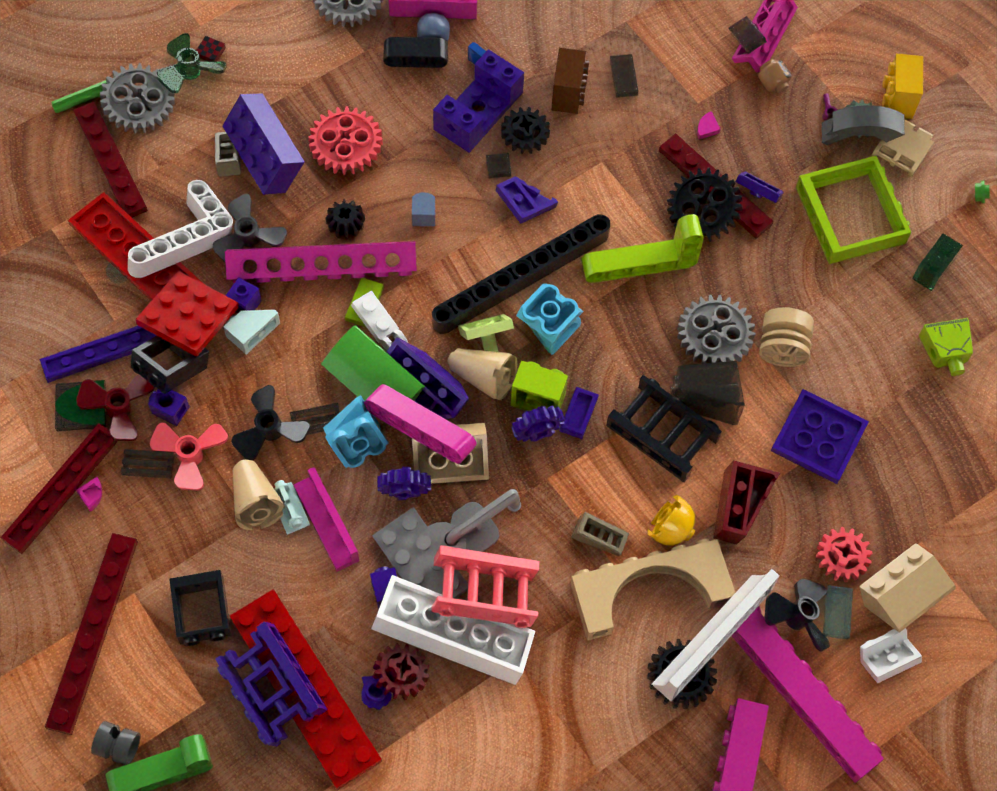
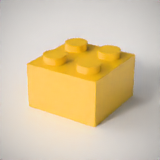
(904, 84)

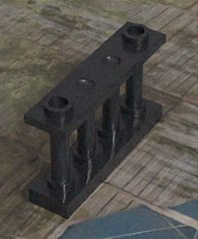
(660, 450)

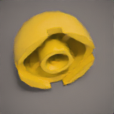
(673, 523)

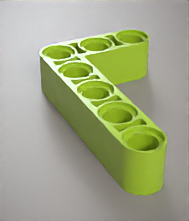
(648, 258)

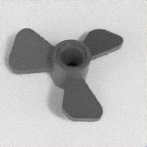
(241, 211)

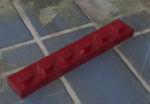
(110, 159)
(687, 160)
(59, 489)

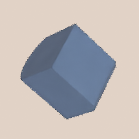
(423, 209)

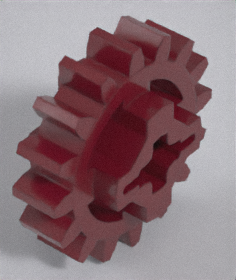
(389, 671)

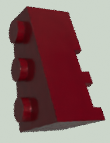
(741, 499)

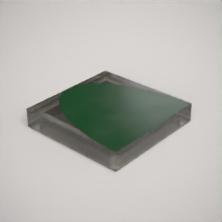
(69, 415)

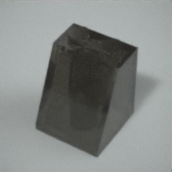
(710, 390)

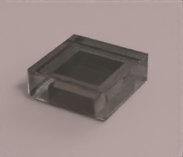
(498, 165)

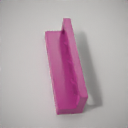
(772, 28)
(326, 521)

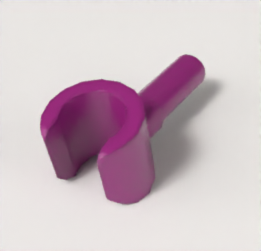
(828, 108)

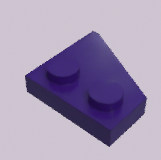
(524, 200)

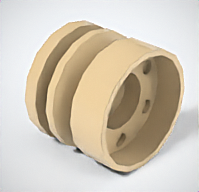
(786, 337)

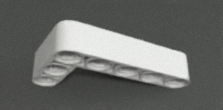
(212, 224)

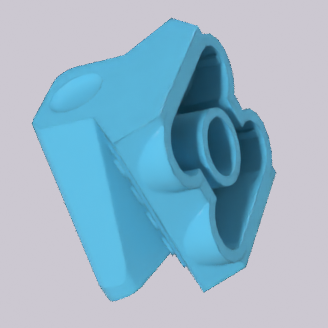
(550, 316)
(355, 434)

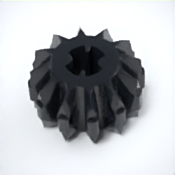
(345, 219)

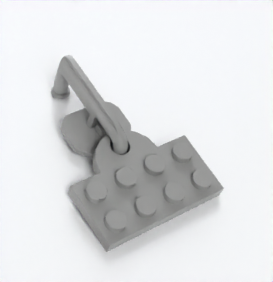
(413, 544)

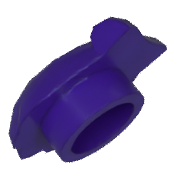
(374, 696)

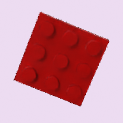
(187, 313)

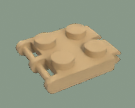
(908, 150)

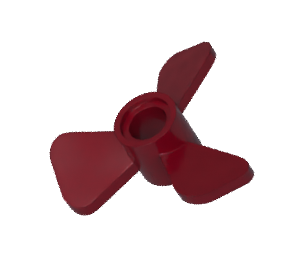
(94, 397)

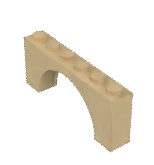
(697, 564)

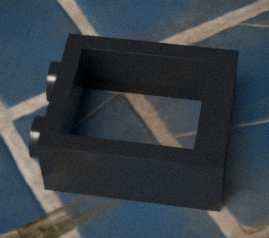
(159, 377)
(193, 584)

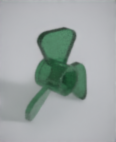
(187, 66)

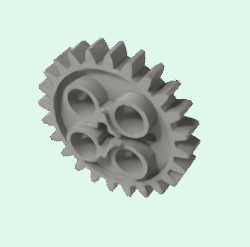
(355, 12)
(122, 109)
(706, 313)

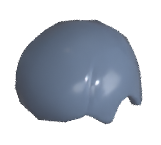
(433, 26)

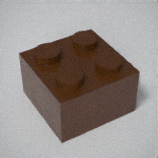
(570, 80)

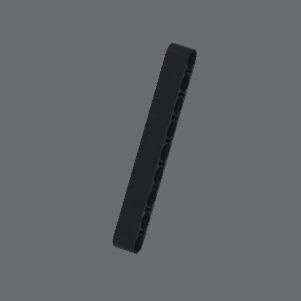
(516, 282)

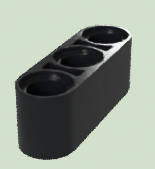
(415, 52)

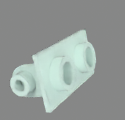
(293, 514)

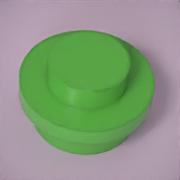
(981, 192)

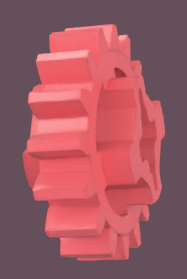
(835, 551)

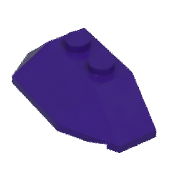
(442, 391)

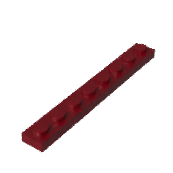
(91, 634)

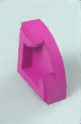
(707, 126)
(91, 493)

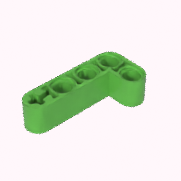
(164, 768)

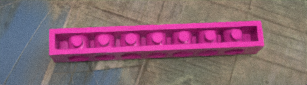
(236, 259)

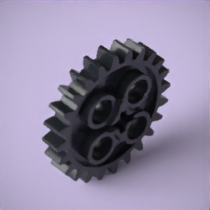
(723, 210)

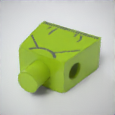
(948, 344)

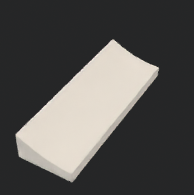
(715, 634)
(476, 643)

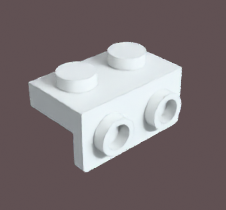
(889, 655)

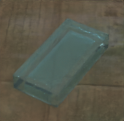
(838, 612)

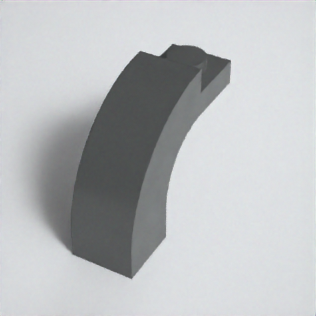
(863, 120)

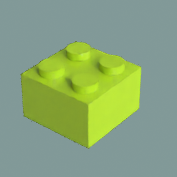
(538, 387)

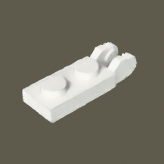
(377, 319)

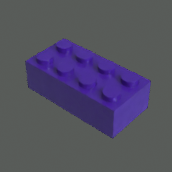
(263, 143)

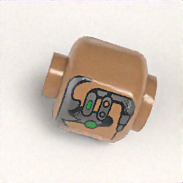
(774, 75)

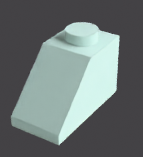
(250, 327)

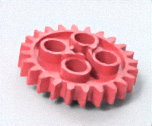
(345, 140)

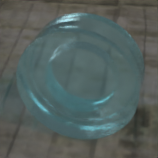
(114, 275)

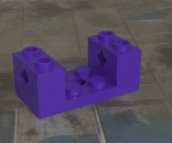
(494, 87)

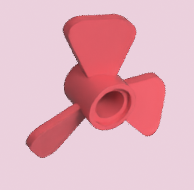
(188, 475)

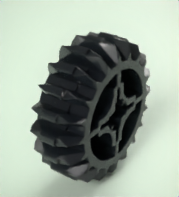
(703, 686)

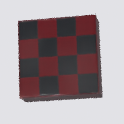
(210, 49)

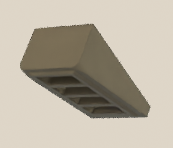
(226, 156)
(588, 538)

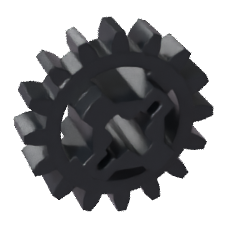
(525, 130)

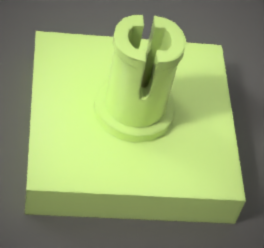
(486, 330)

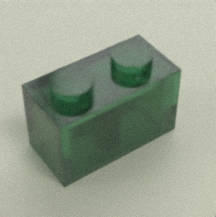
(937, 262)

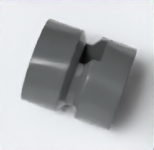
(116, 743)

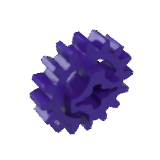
(538, 423)
(404, 483)

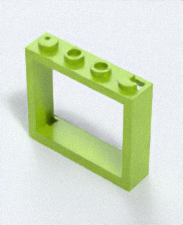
(819, 220)

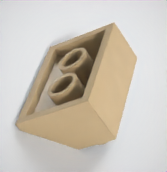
(443, 470)
(906, 588)

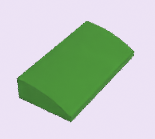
(365, 366)

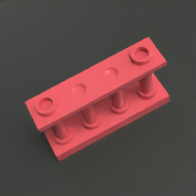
(485, 563)

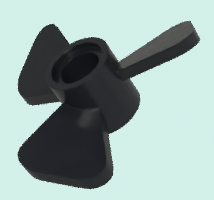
(250, 441)
(800, 613)

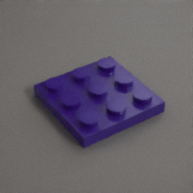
(819, 436)

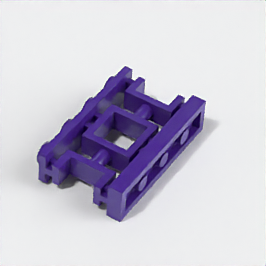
(287, 672)

